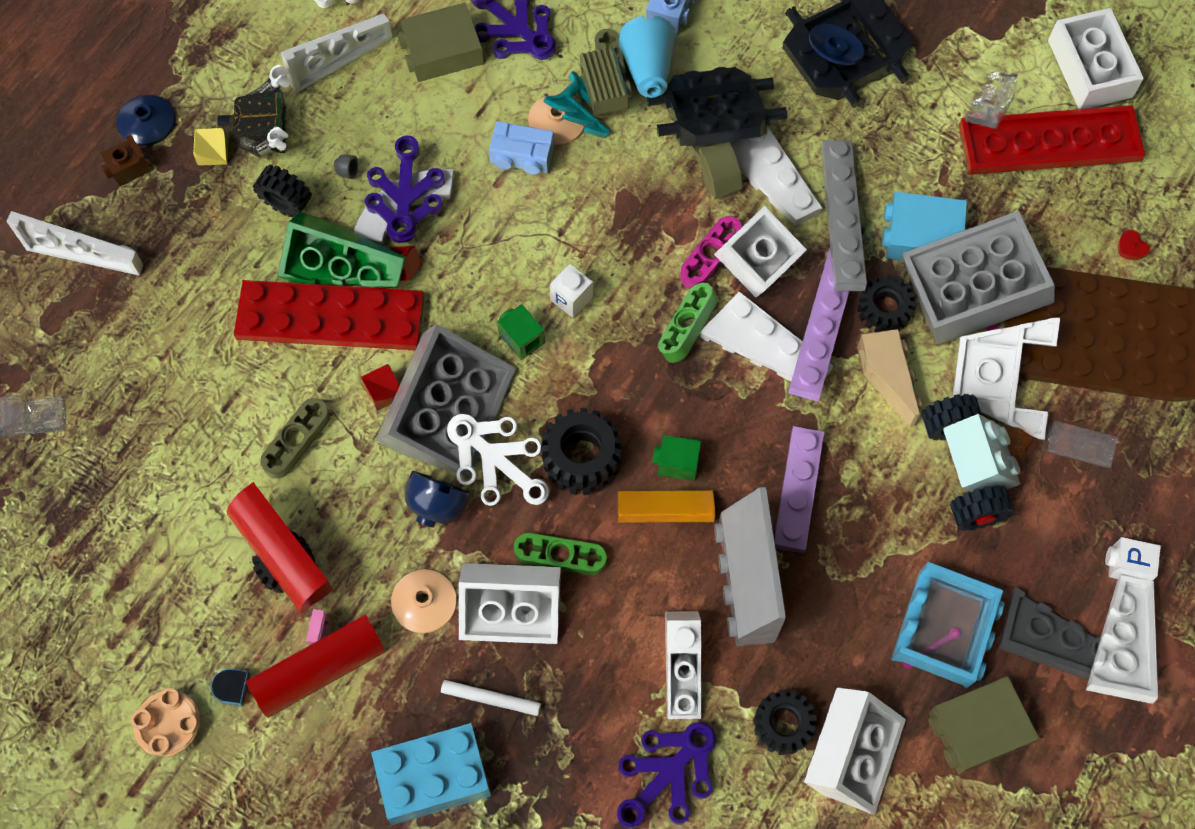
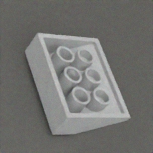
(979, 277)
(442, 382)
(750, 570)

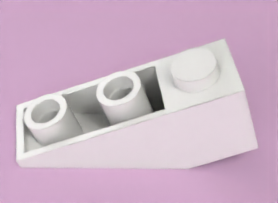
(683, 664)

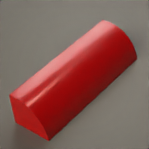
(278, 548)
(315, 666)

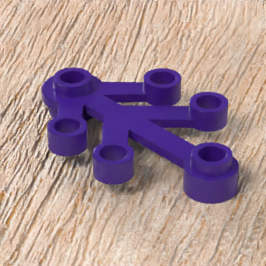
(517, 27)
(405, 194)
(669, 770)

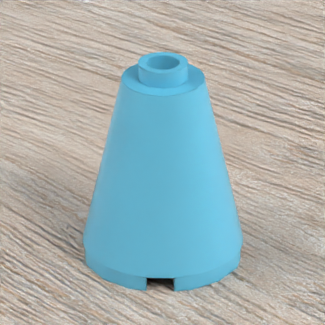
(648, 53)

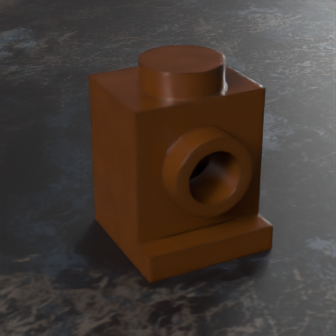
(124, 161)

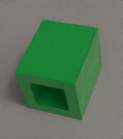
(520, 331)
(677, 457)

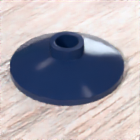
(836, 44)
(149, 128)

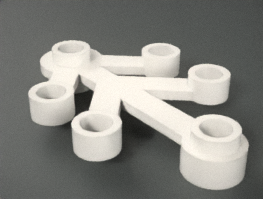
(494, 456)

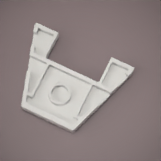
(990, 370)

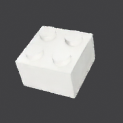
(760, 252)

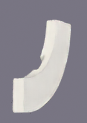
(375, 228)

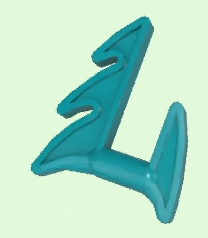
(575, 111)

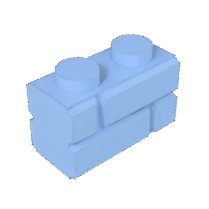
(521, 148)

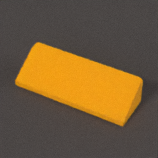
(665, 506)

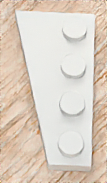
(326, 54)
(774, 174)
(70, 245)
(755, 335)
(1127, 648)

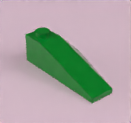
(329, 254)

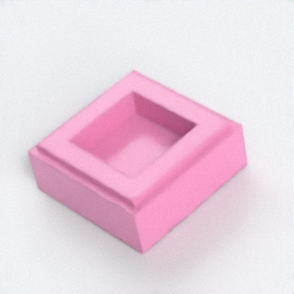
(318, 626)

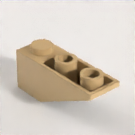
(886, 368)

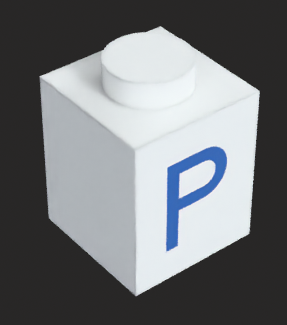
(571, 291)
(1133, 559)

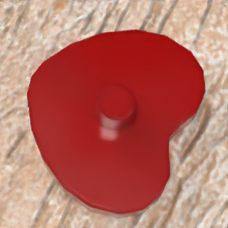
(1131, 246)

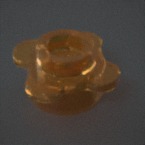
(1022, 440)

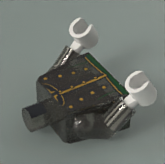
(260, 117)

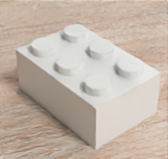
(1095, 59)

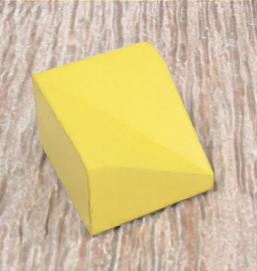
(211, 146)

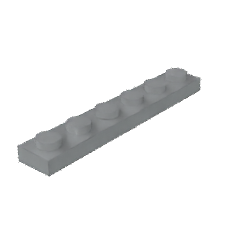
(843, 216)

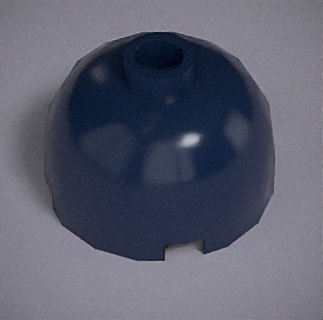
(434, 499)

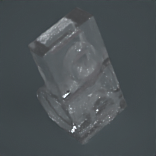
(28, 417)

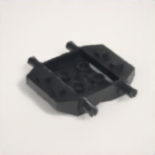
(843, 81)
(716, 118)

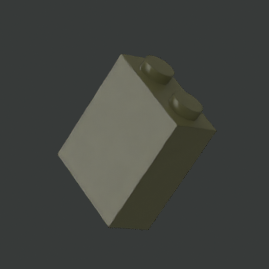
(440, 42)
(982, 726)

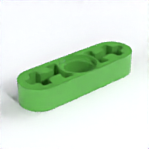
(698, 297)
(552, 542)

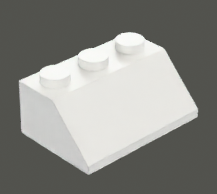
(509, 603)
(855, 749)

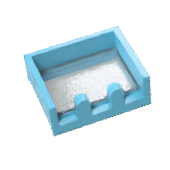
(949, 625)

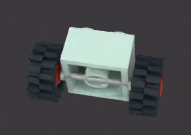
(979, 457)

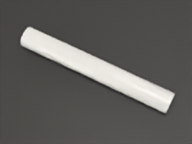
(490, 697)

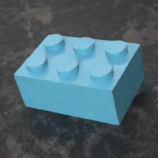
(430, 774)

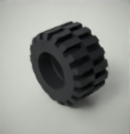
(575, 428)

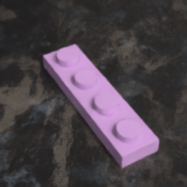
(798, 490)

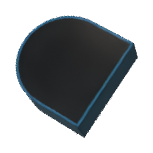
(230, 686)

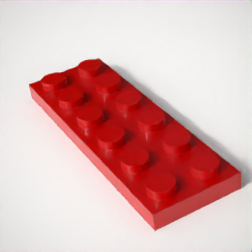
(1053, 140)
(329, 315)

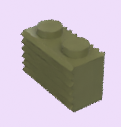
(604, 81)

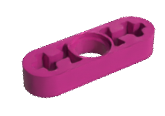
(709, 266)

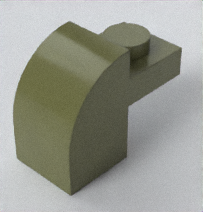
(718, 167)

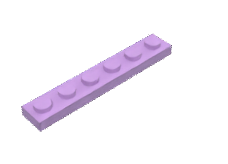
(819, 337)

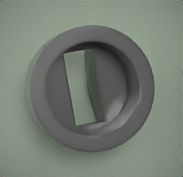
(346, 166)

